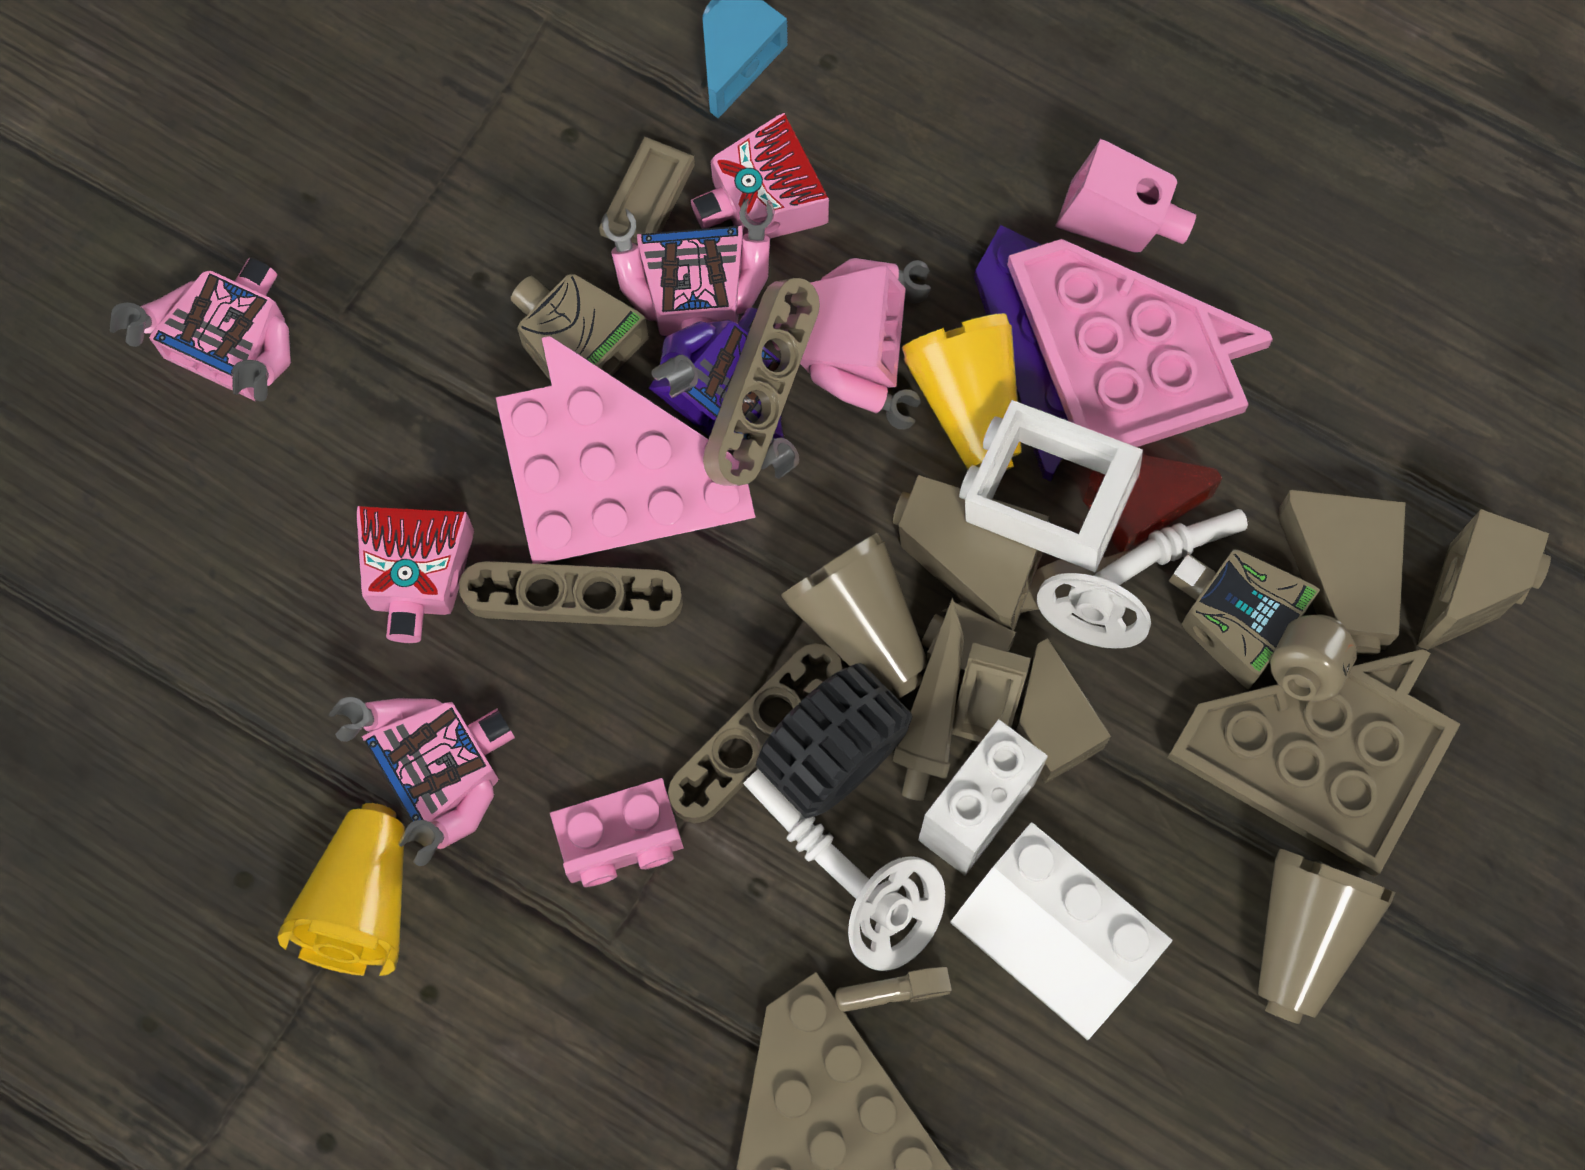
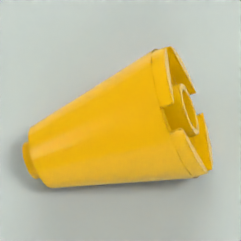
(967, 380)
(353, 897)

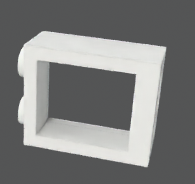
(1066, 440)
(981, 797)

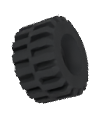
(833, 740)

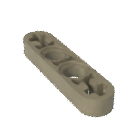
(768, 385)
(570, 602)
(747, 726)

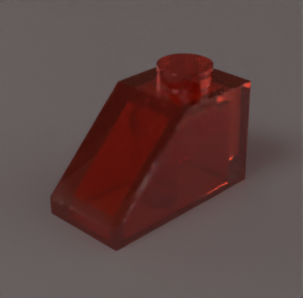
(1159, 497)

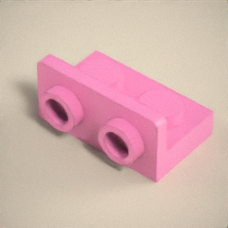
(616, 833)

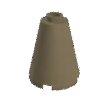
(863, 615)
(1313, 932)

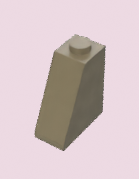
(1355, 559)
(972, 562)

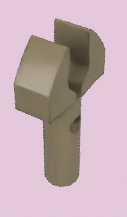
(913, 986)

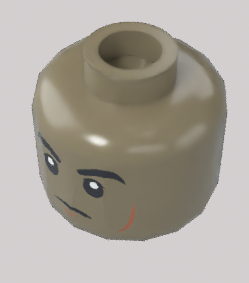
(1313, 658)

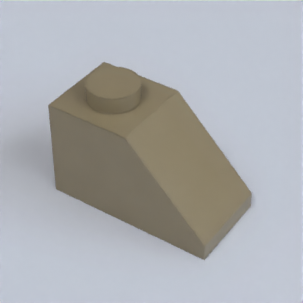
(1058, 715)

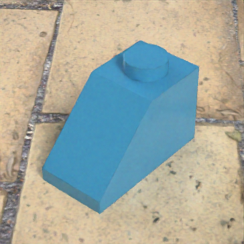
(739, 46)

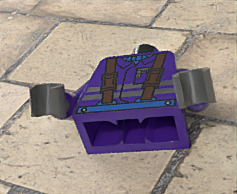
(698, 371)

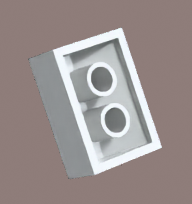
(1060, 931)

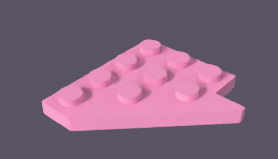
(1130, 349)
(606, 465)

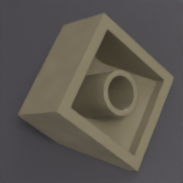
(1484, 576)

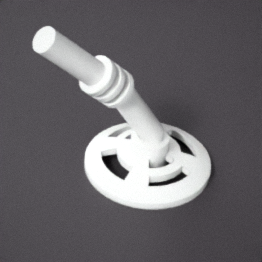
(1103, 601)
(872, 901)

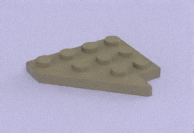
(1328, 768)
(825, 1097)

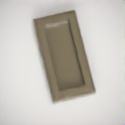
(649, 188)
(988, 691)

